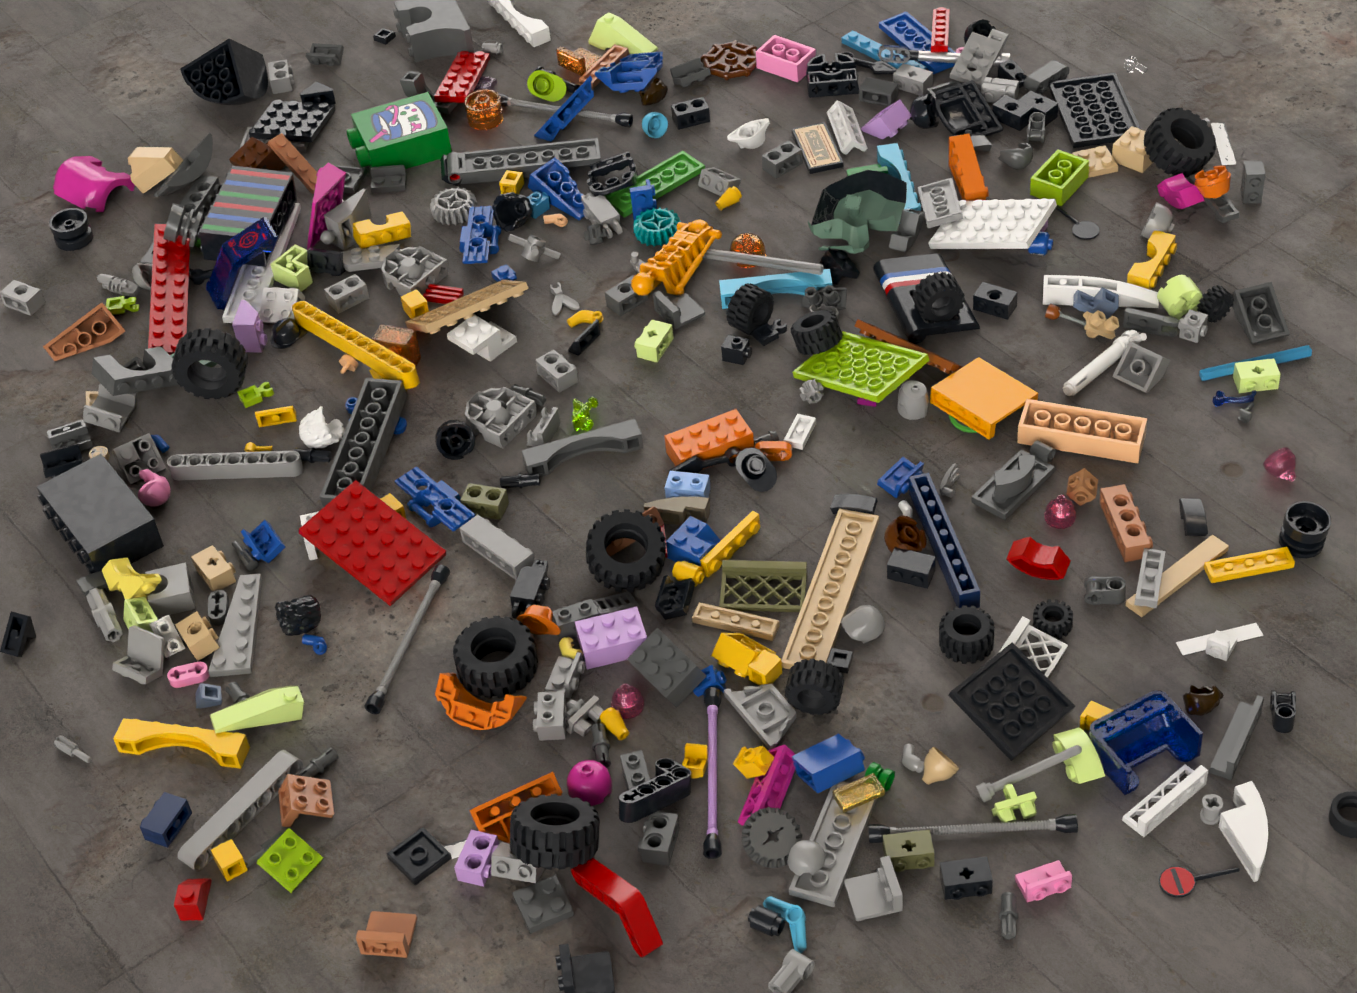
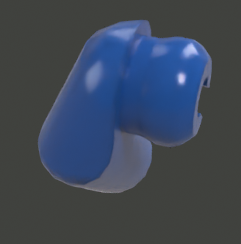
(318, 643)

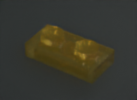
(858, 792)

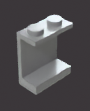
(109, 410)

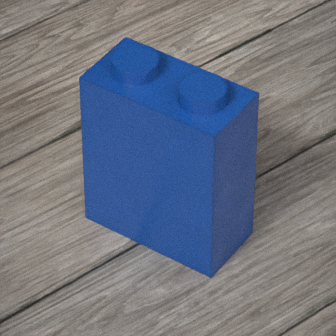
(828, 763)

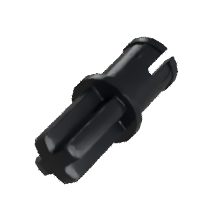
(314, 455)
(520, 480)

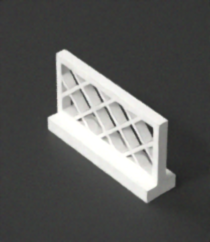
(1020, 636)

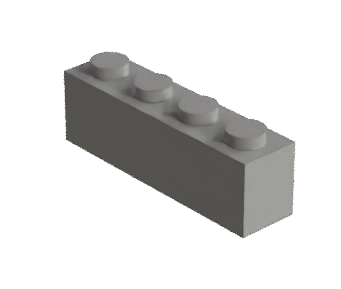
(496, 546)

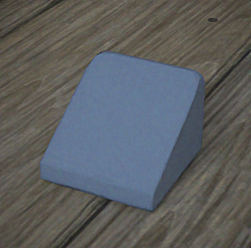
(208, 696)

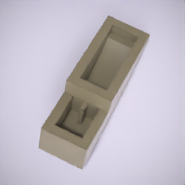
(679, 509)

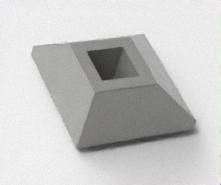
(137, 456)

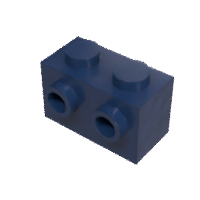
(165, 819)

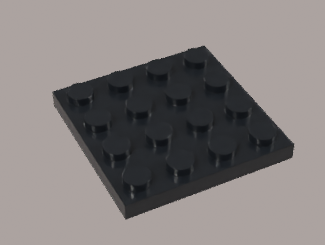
(293, 119)
(1011, 701)

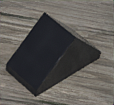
(318, 94)

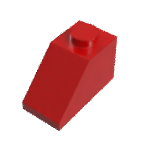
(192, 899)

